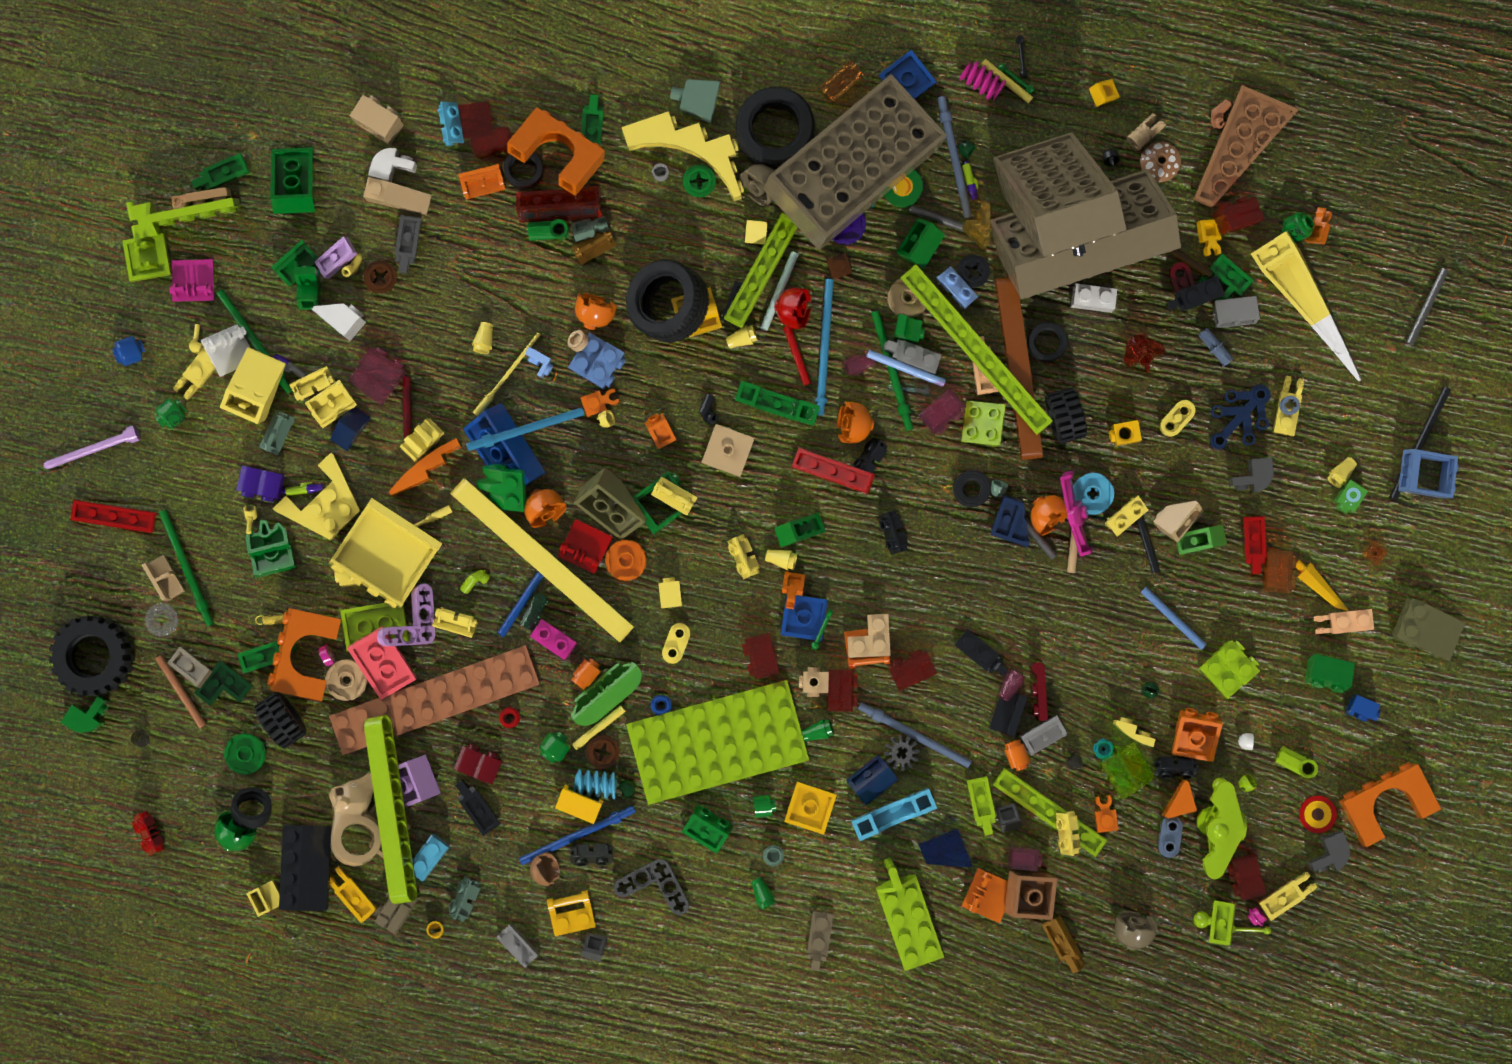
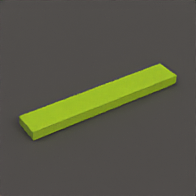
(761, 271)
(1045, 809)

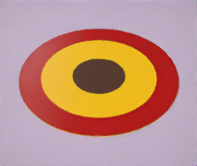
(1317, 814)

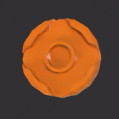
(625, 560)

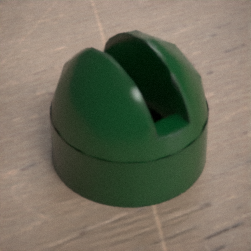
(966, 148)
(1152, 685)
(627, 788)

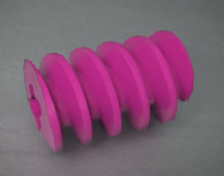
(982, 80)

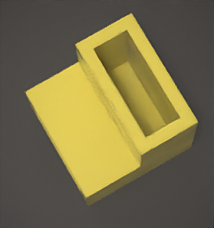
(265, 897)

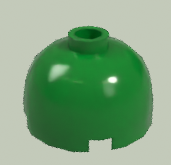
(231, 835)

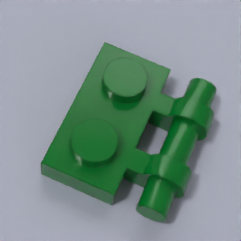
(1230, 276)

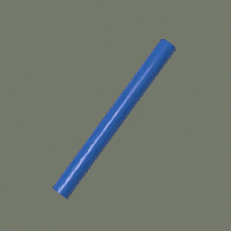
(520, 604)

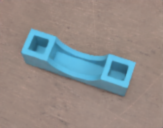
(893, 813)

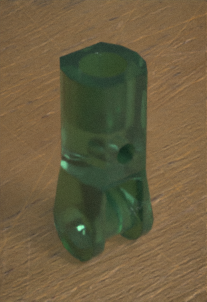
(534, 611)

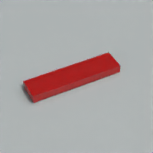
(833, 471)
(113, 516)

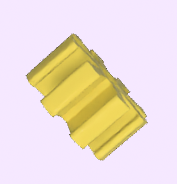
(422, 440)

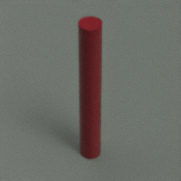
(407, 416)

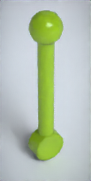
(1267, 930)

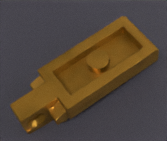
(1063, 943)

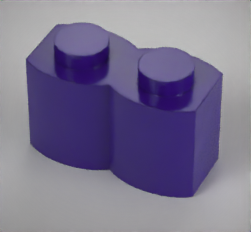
(261, 483)

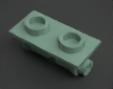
(277, 432)
(466, 890)

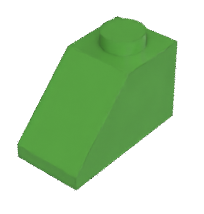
(1202, 539)

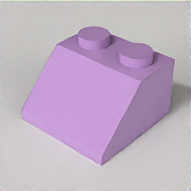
(417, 781)

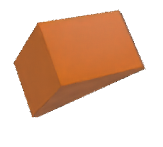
(1181, 801)

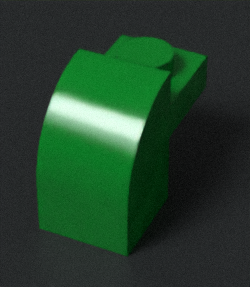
(308, 287)
(86, 721)

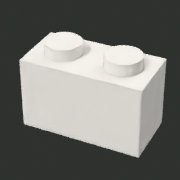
(1093, 298)

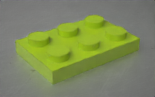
(363, 620)

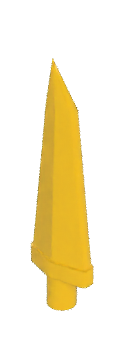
(1315, 581)

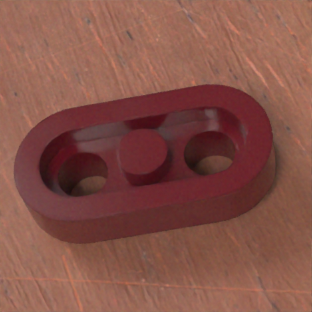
(1183, 282)

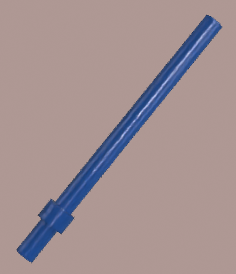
(613, 818)

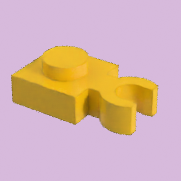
(1210, 235)

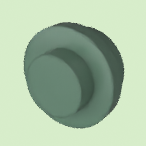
(773, 855)

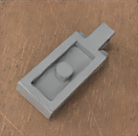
(913, 355)

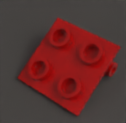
(584, 546)
(140, 825)

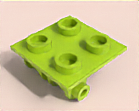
(983, 423)

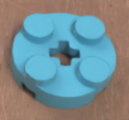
(1101, 485)

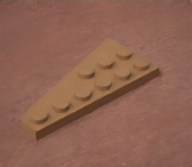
(1246, 133)

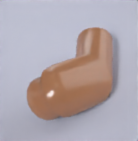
(1217, 114)

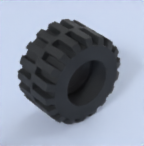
(1067, 415)
(280, 720)

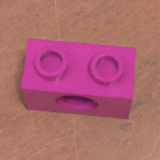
(553, 639)

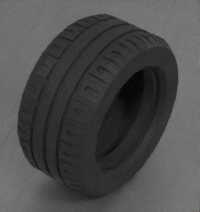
(771, 98)
(648, 282)

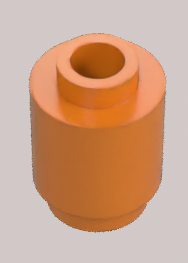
(586, 673)
(1017, 755)

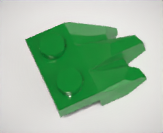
(504, 486)
(270, 550)

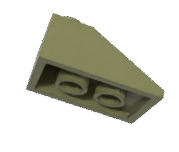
(610, 504)
(1428, 629)

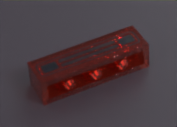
(558, 204)

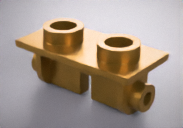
(593, 247)

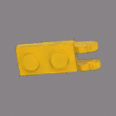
(353, 896)

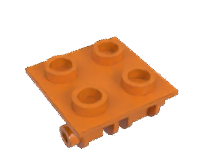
(987, 895)

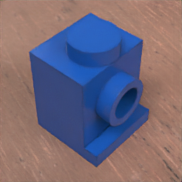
(1363, 708)

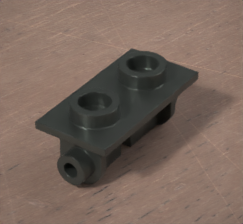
(582, 855)

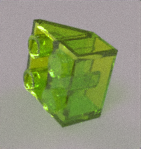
(1126, 770)

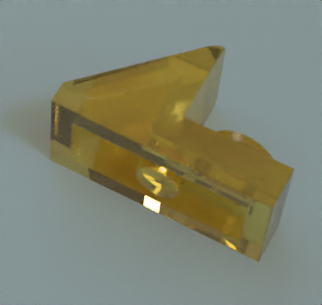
(979, 228)

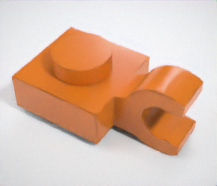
(1321, 227)
(792, 585)

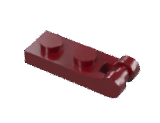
(1039, 691)

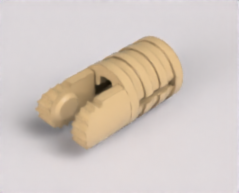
(1143, 133)

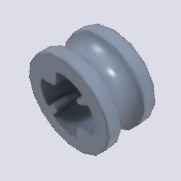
(1293, 410)

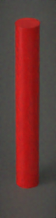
(797, 356)

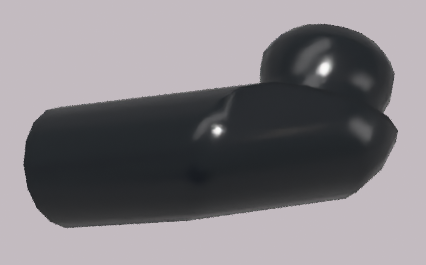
(706, 410)

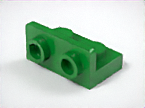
(707, 829)

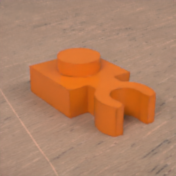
(595, 402)
(1105, 818)

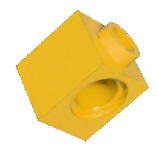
(1133, 429)

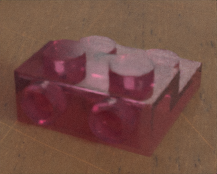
(377, 375)

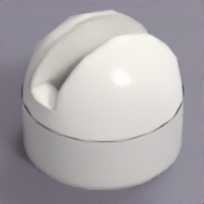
(1246, 741)

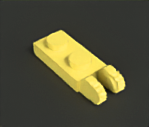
(196, 373)
(1284, 423)
(1286, 897)

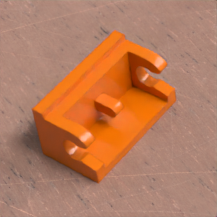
(482, 181)

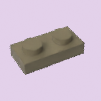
(190, 667)

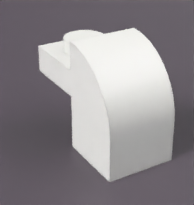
(386, 161)

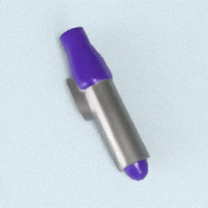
(290, 367)

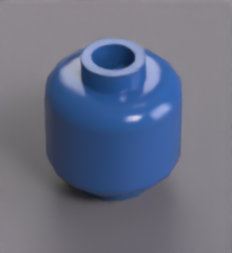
(128, 351)

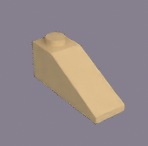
(396, 196)

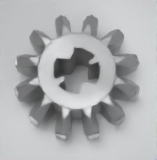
(908, 753)

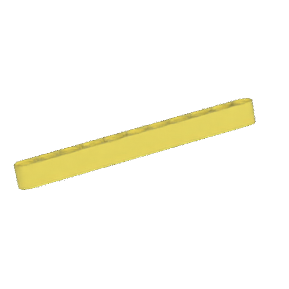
(542, 560)

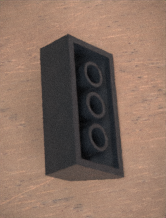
(305, 867)

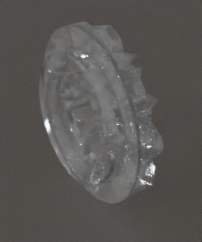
(154, 626)

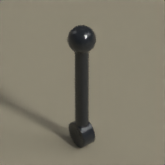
(1019, 40)

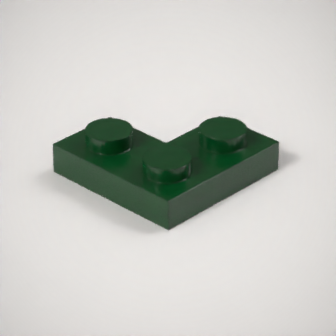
(223, 679)

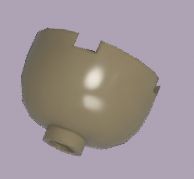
(755, 179)
(1134, 930)

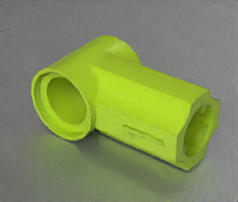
(1295, 762)

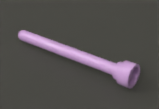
(131, 435)

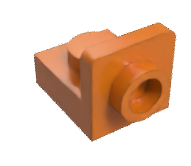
(660, 430)

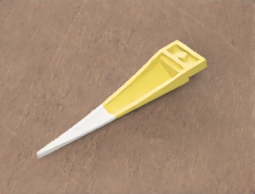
(1289, 272)

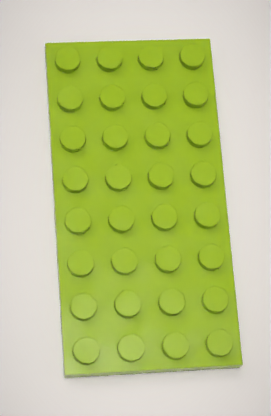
(717, 742)

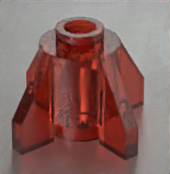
(1142, 351)

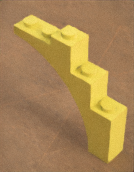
(716, 153)

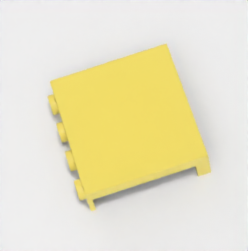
(385, 554)

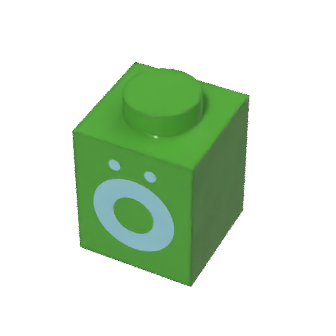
(1350, 497)

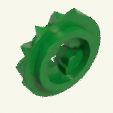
(691, 175)

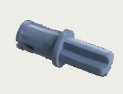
(1215, 347)

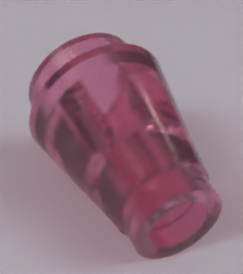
(856, 364)
(1011, 684)

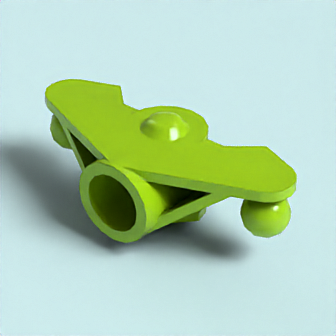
(1223, 826)

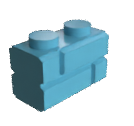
(429, 856)

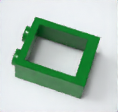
(649, 522)

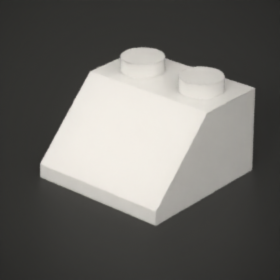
(342, 318)

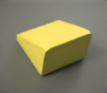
(756, 232)

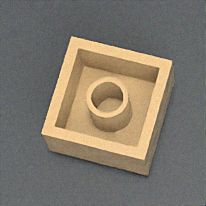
(376, 119)

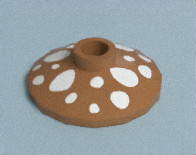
(1159, 171)

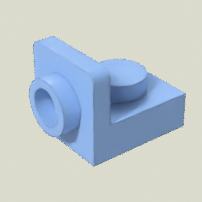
(536, 358)

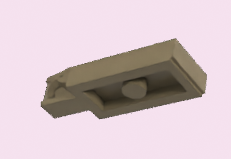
(819, 938)

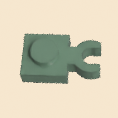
(586, 228)

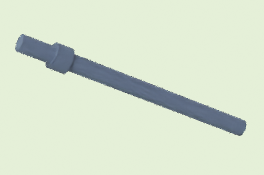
(946, 118)
(878, 715)

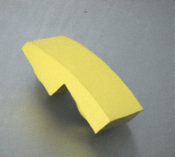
(1125, 726)

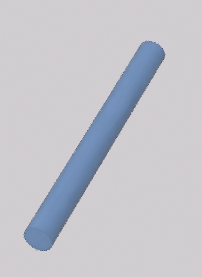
(1173, 618)

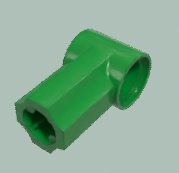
(546, 230)

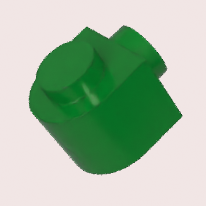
(764, 806)

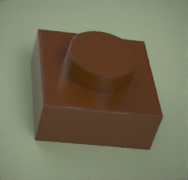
(839, 266)

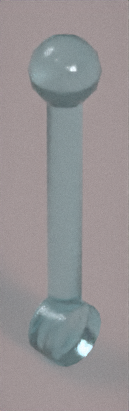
(925, 391)

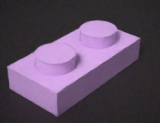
(336, 257)

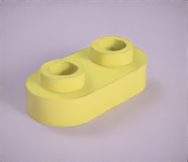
(1176, 418)
(676, 643)

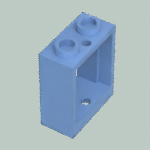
(1410, 473)

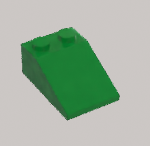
(292, 180)

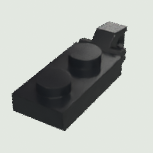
(1196, 295)
(980, 653)
(477, 808)

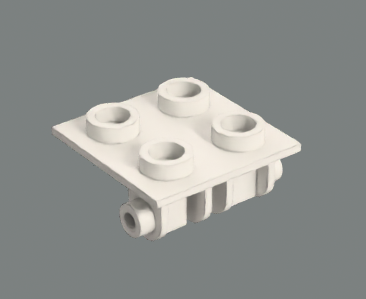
(226, 348)

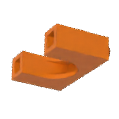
(543, 128)
(285, 677)
(1360, 804)

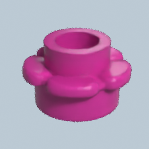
(1257, 916)

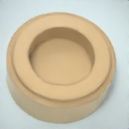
(577, 340)

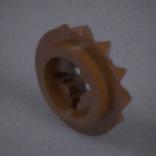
(381, 267)
(594, 757)

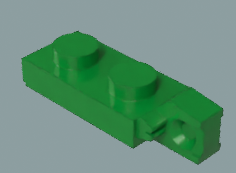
(593, 120)
(221, 173)
(259, 656)

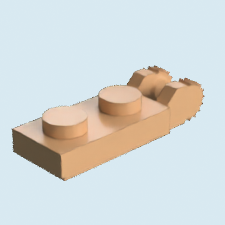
(1347, 622)

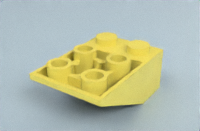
(253, 386)

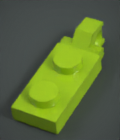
(982, 803)

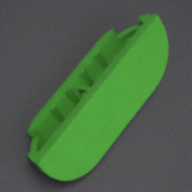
(606, 693)

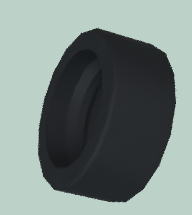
(524, 184)
(1062, 340)
(247, 794)

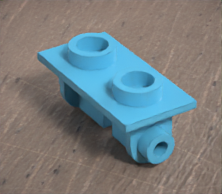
(450, 119)

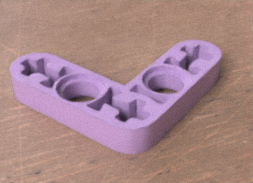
(415, 630)

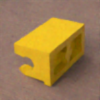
(578, 805)

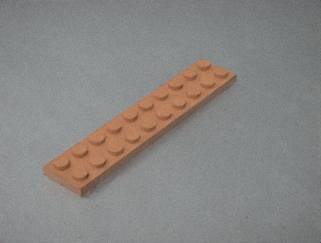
(439, 697)

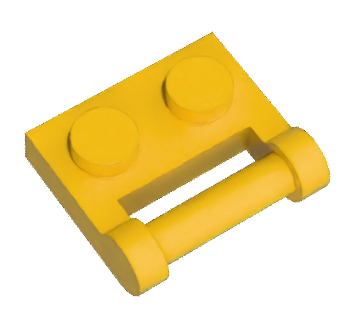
(571, 920)

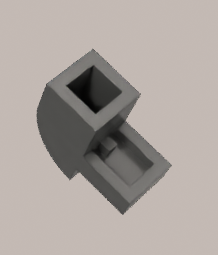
(1259, 477)
(1336, 851)

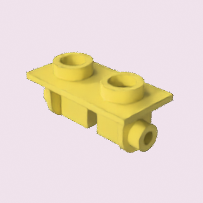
(311, 383)
(674, 496)
(1126, 516)
(745, 565)
(459, 624)
(1066, 823)

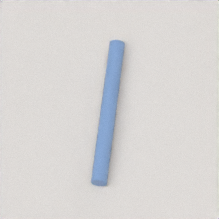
(905, 368)

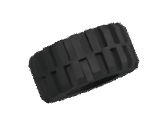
(64, 655)

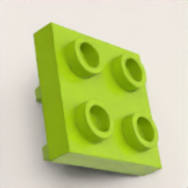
(147, 258)

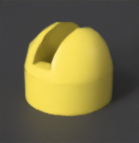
(606, 419)

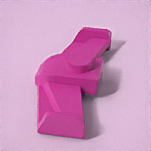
(1076, 514)

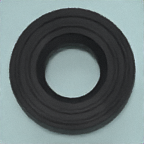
(981, 479)

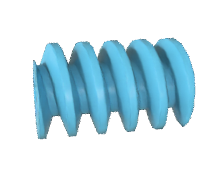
(595, 783)

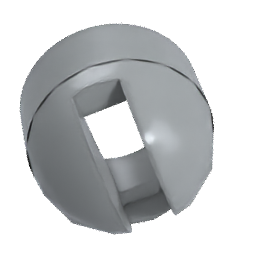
(660, 169)

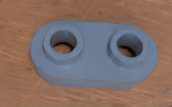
(1170, 836)

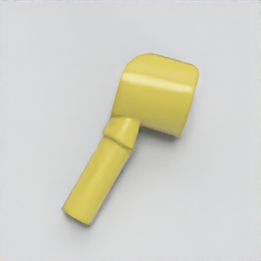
(194, 345)
(250, 516)

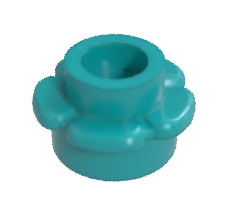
(1097, 748)

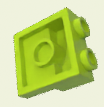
(1230, 668)

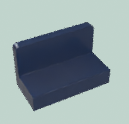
(872, 779)

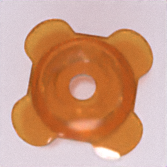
(1374, 547)

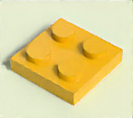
(810, 808)

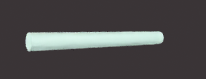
(779, 290)

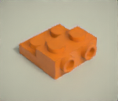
(1197, 734)

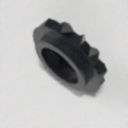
(982, 268)

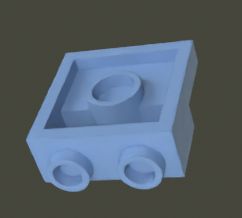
(598, 362)

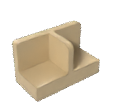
(164, 578)

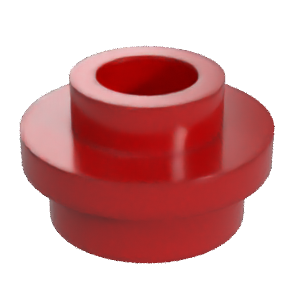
(502, 717)

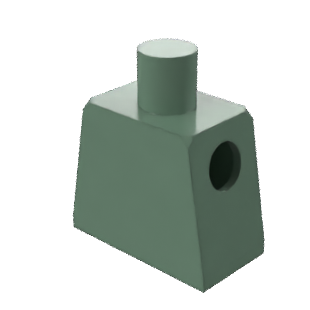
(697, 98)

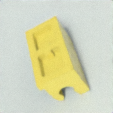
(331, 403)

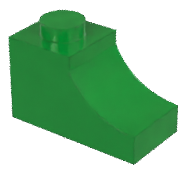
(908, 329)
(799, 529)

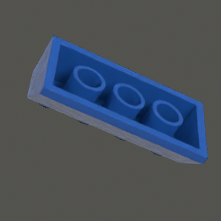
(510, 452)

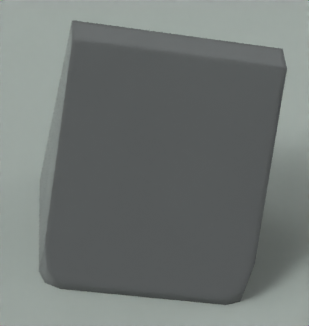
(1008, 817)
(594, 946)

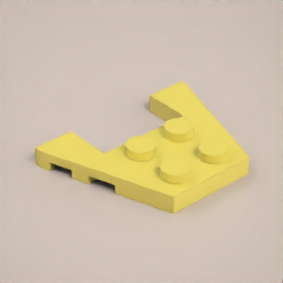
(328, 510)

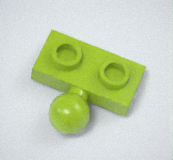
(1221, 922)

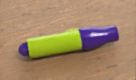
(972, 184)
(307, 487)

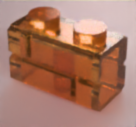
(1278, 571)

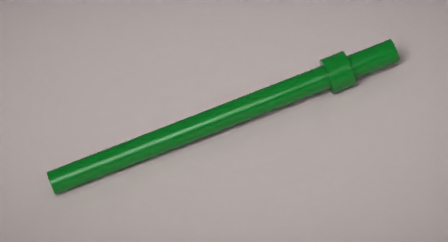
(249, 333)
(903, 409)
(202, 605)

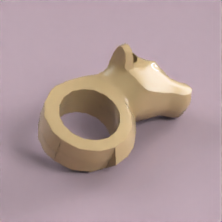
(350, 808)

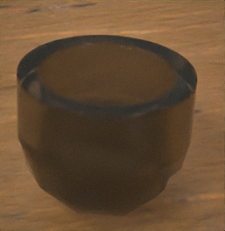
(140, 738)
(1074, 762)

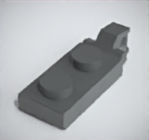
(407, 242)

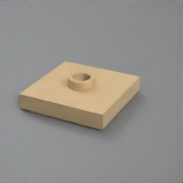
(728, 450)

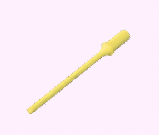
(489, 397)
(432, 517)

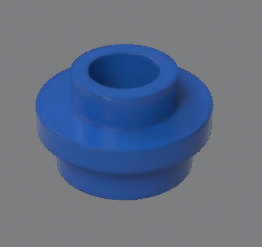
(665, 699)

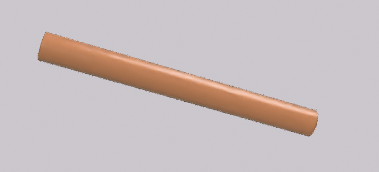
(180, 691)

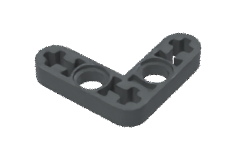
(654, 876)

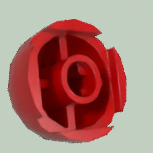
(793, 308)

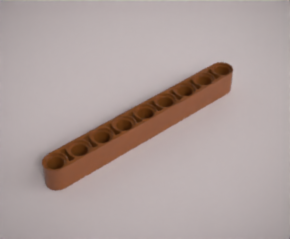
(1017, 360)

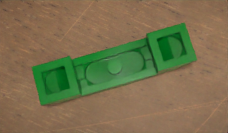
(777, 403)

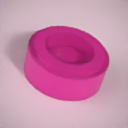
(327, 655)

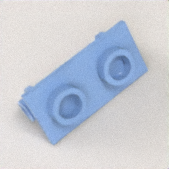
(957, 286)

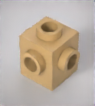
(822, 682)

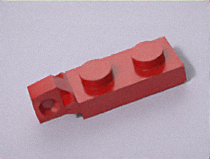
(1254, 542)

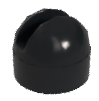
(1114, 157)

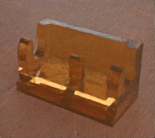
(840, 80)

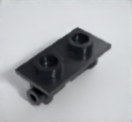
(873, 449)
(894, 541)
(1185, 767)

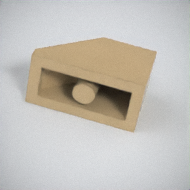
(1178, 518)

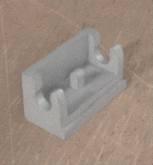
(1236, 312)
(1043, 735)
(518, 945)

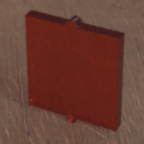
(475, 119)

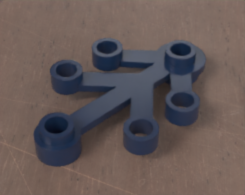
(1242, 413)

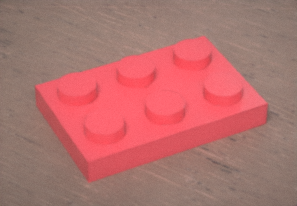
(381, 665)

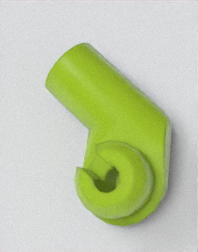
(472, 579)

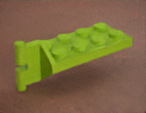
(150, 221)
(908, 919)

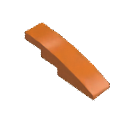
(419, 472)

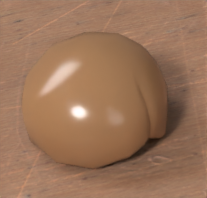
(545, 869)

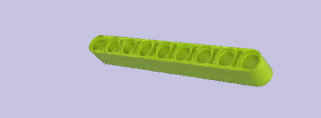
(390, 809)

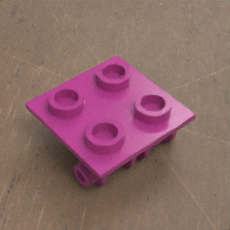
(192, 280)

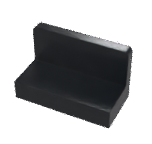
(1008, 714)

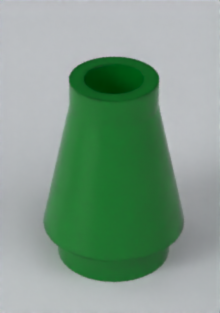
(821, 730)
(762, 893)

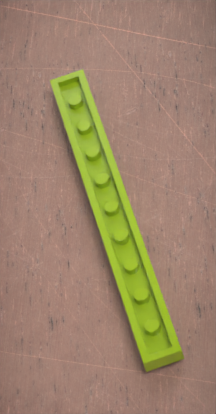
(976, 349)

